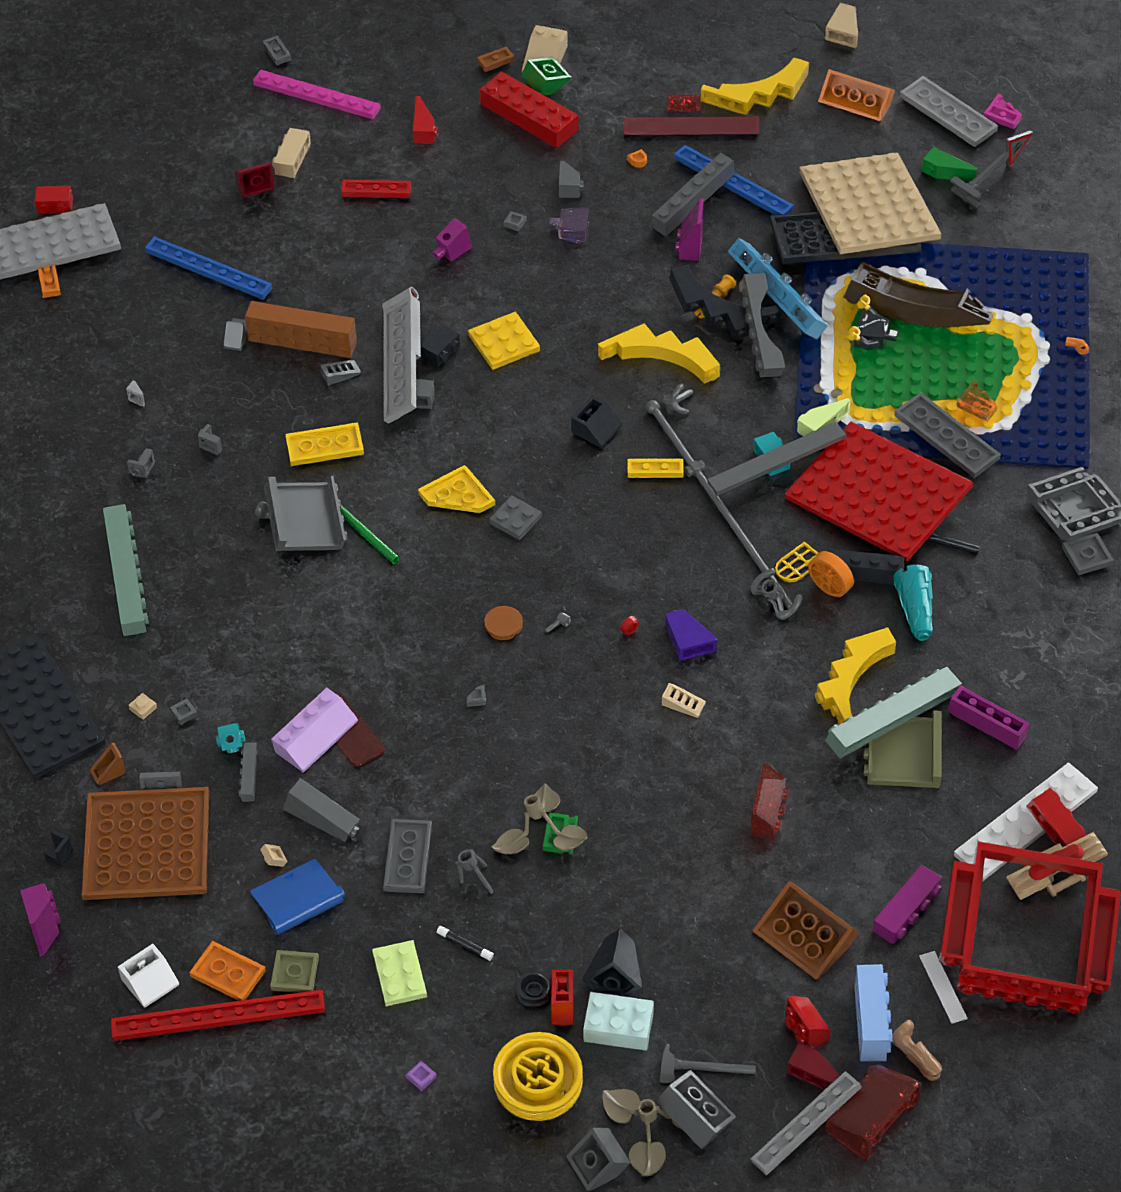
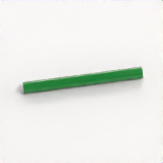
(369, 536)

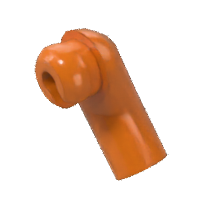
(1079, 344)

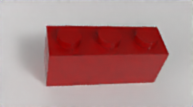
(1055, 818)

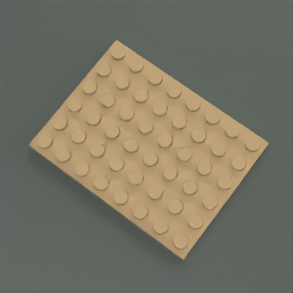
(869, 203)

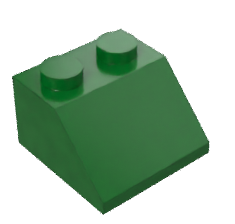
(545, 75)

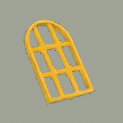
(788, 565)

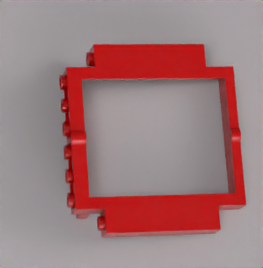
(1096, 940)

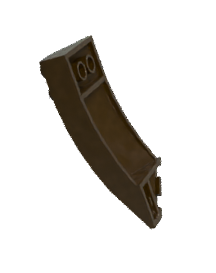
(915, 302)

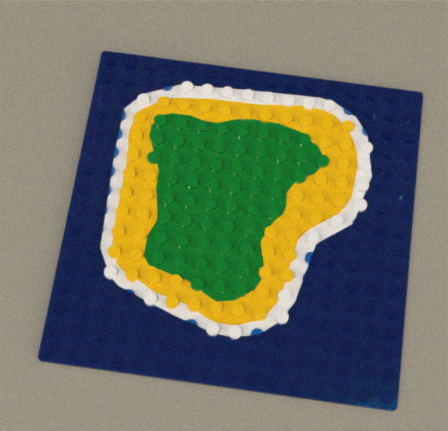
(1015, 359)

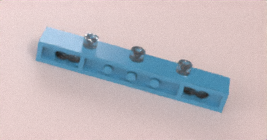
(779, 290)

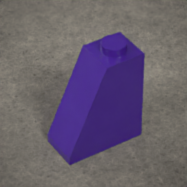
(688, 635)

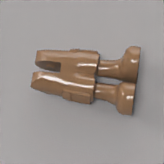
(917, 1052)

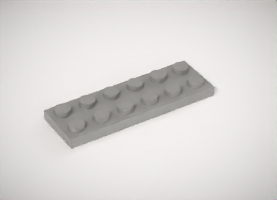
(949, 111)

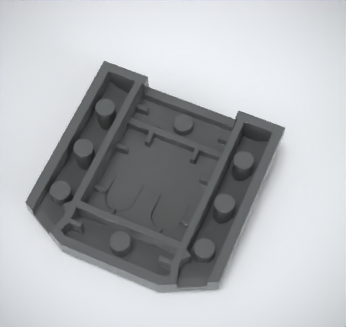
(1075, 503)

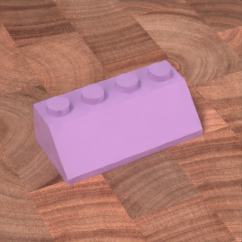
(314, 730)

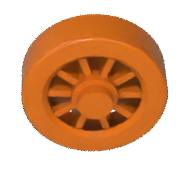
(831, 574)

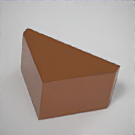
(108, 766)

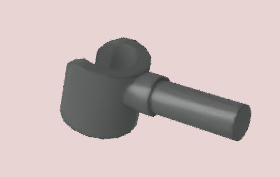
(561, 619)

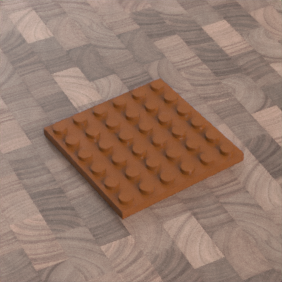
(146, 843)

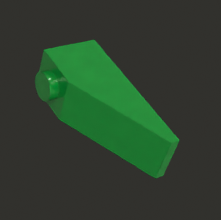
(946, 166)

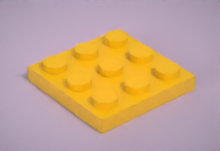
(504, 340)

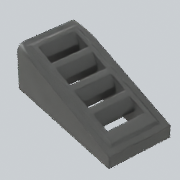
(331, 374)

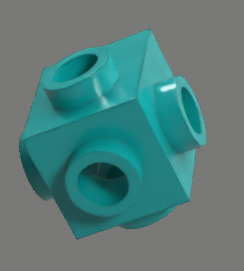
(222, 738)

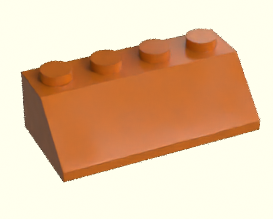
(856, 95)

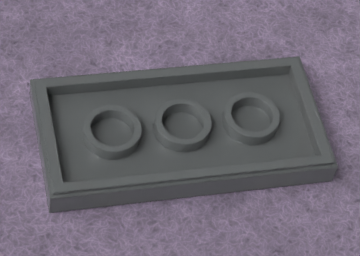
(407, 856)

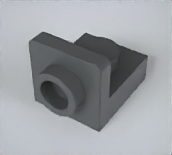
(208, 441)
(143, 465)

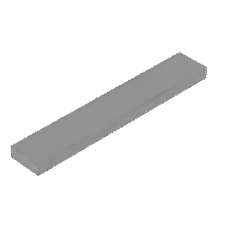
(805, 1123)

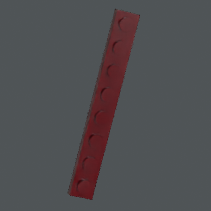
(691, 125)

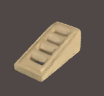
(677, 692)

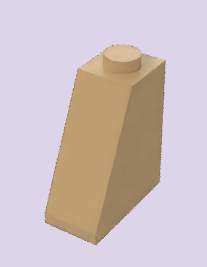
(843, 26)

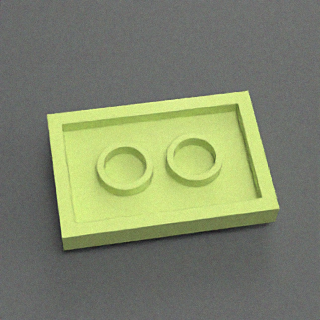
(399, 973)

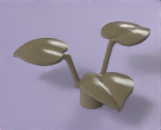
(537, 805)
(620, 1106)

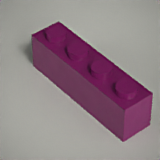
(988, 717)
(907, 904)

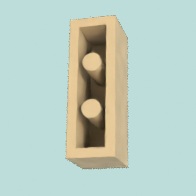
(291, 152)

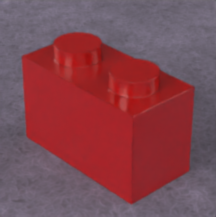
(53, 199)

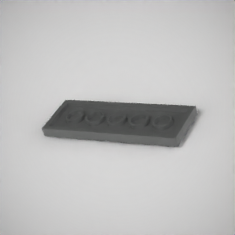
(947, 435)

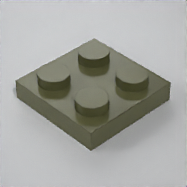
(294, 971)

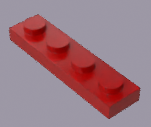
(376, 188)

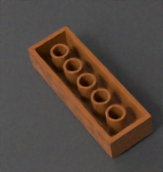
(301, 329)

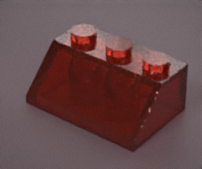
(769, 803)

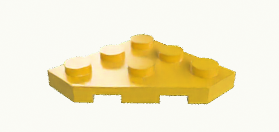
(457, 491)

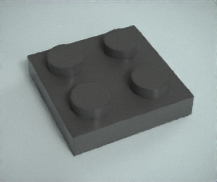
(515, 517)
(1087, 553)

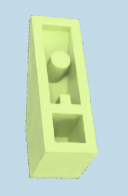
(822, 416)

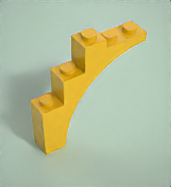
(858, 657)

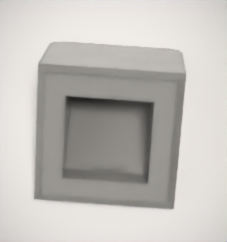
(135, 394)

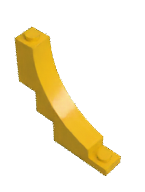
(763, 92)
(643, 344)

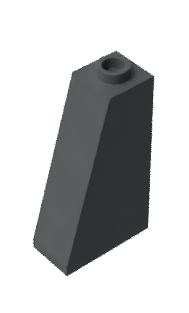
(320, 811)

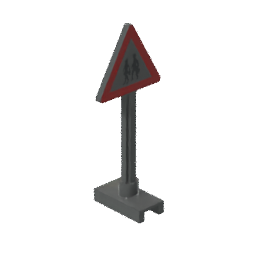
(968, 191)

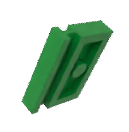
(559, 822)

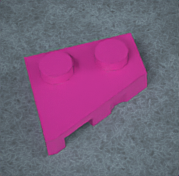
(1003, 113)

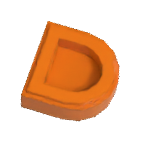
(638, 158)

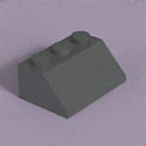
(695, 1109)

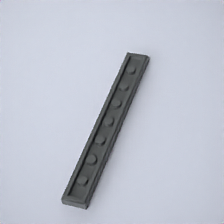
(776, 458)

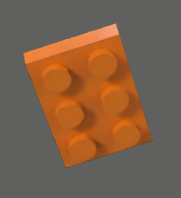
(227, 971)

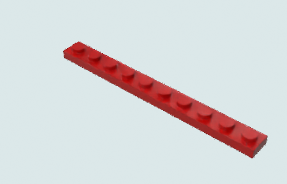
(217, 1015)

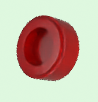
(629, 625)

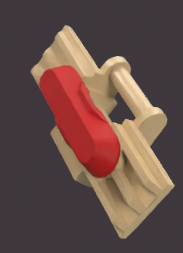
(1030, 880)

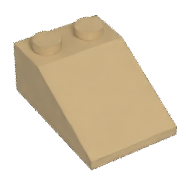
(546, 43)

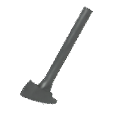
(671, 1064)

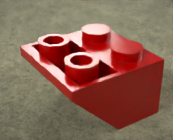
(806, 1022)

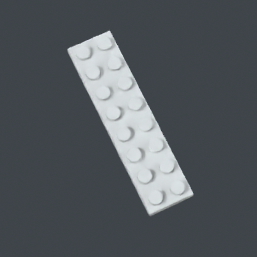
(1018, 826)

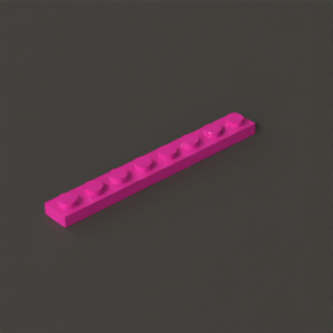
(316, 94)

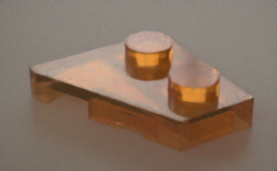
(977, 402)

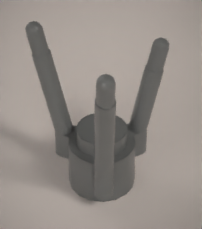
(468, 860)

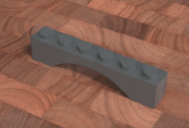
(768, 357)

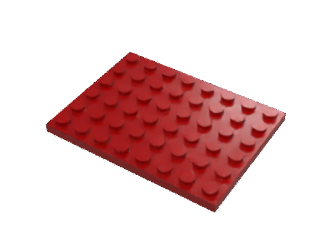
(879, 491)

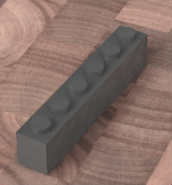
(700, 186)

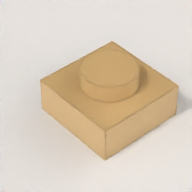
(142, 706)
(273, 855)

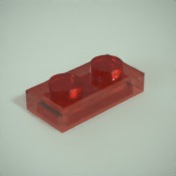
(683, 102)

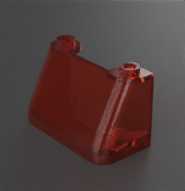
(873, 1109)

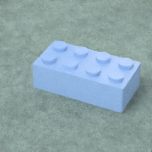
(872, 1013)

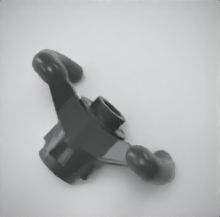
(774, 593)

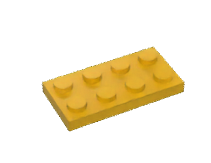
(324, 444)

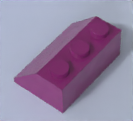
(41, 915)

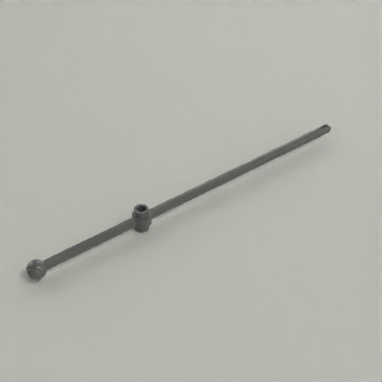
(695, 469)

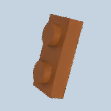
(495, 59)

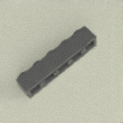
(248, 772)

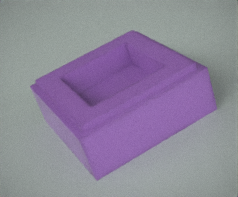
(421, 1076)

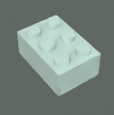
(618, 1021)

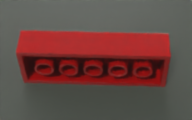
(529, 109)

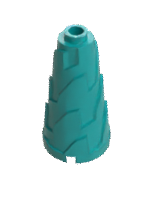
(915, 597)

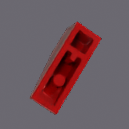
(423, 126)
(562, 997)

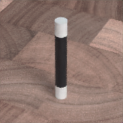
(465, 943)

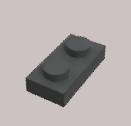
(276, 50)
(160, 780)

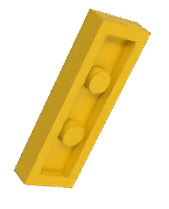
(655, 468)

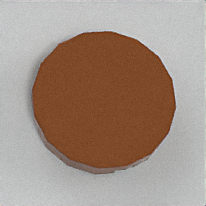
(503, 622)

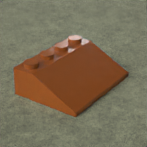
(805, 931)

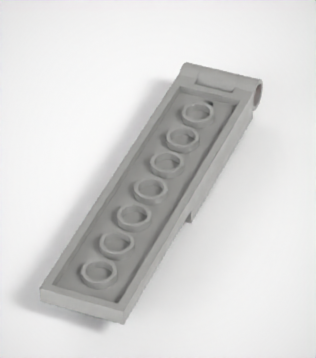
(401, 353)

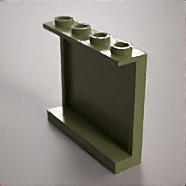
(907, 755)

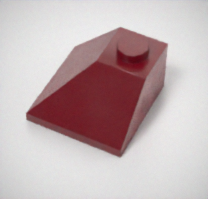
(255, 179)

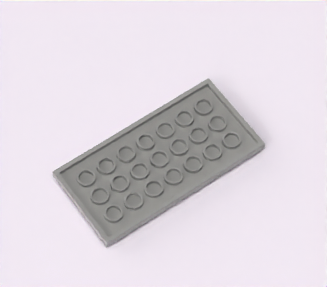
(56, 240)

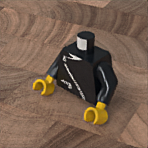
(871, 329)

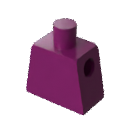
(452, 241)

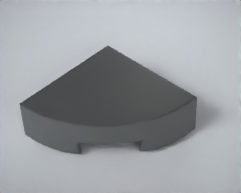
(477, 697)

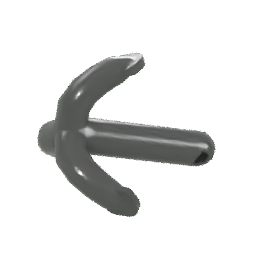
(676, 398)

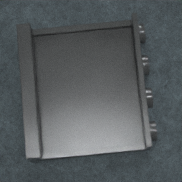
(305, 515)

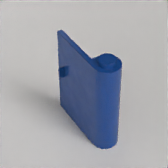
(297, 896)

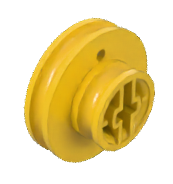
(534, 1075)

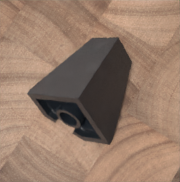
(614, 966)

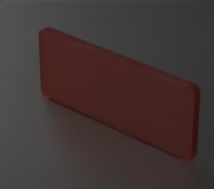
(359, 741)

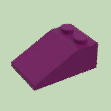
(691, 234)

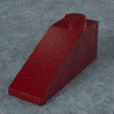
(811, 1067)

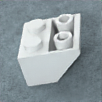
(148, 975)

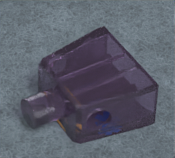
(572, 224)

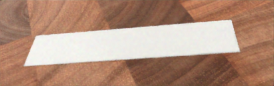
(943, 987)

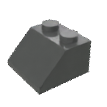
(598, 1158)

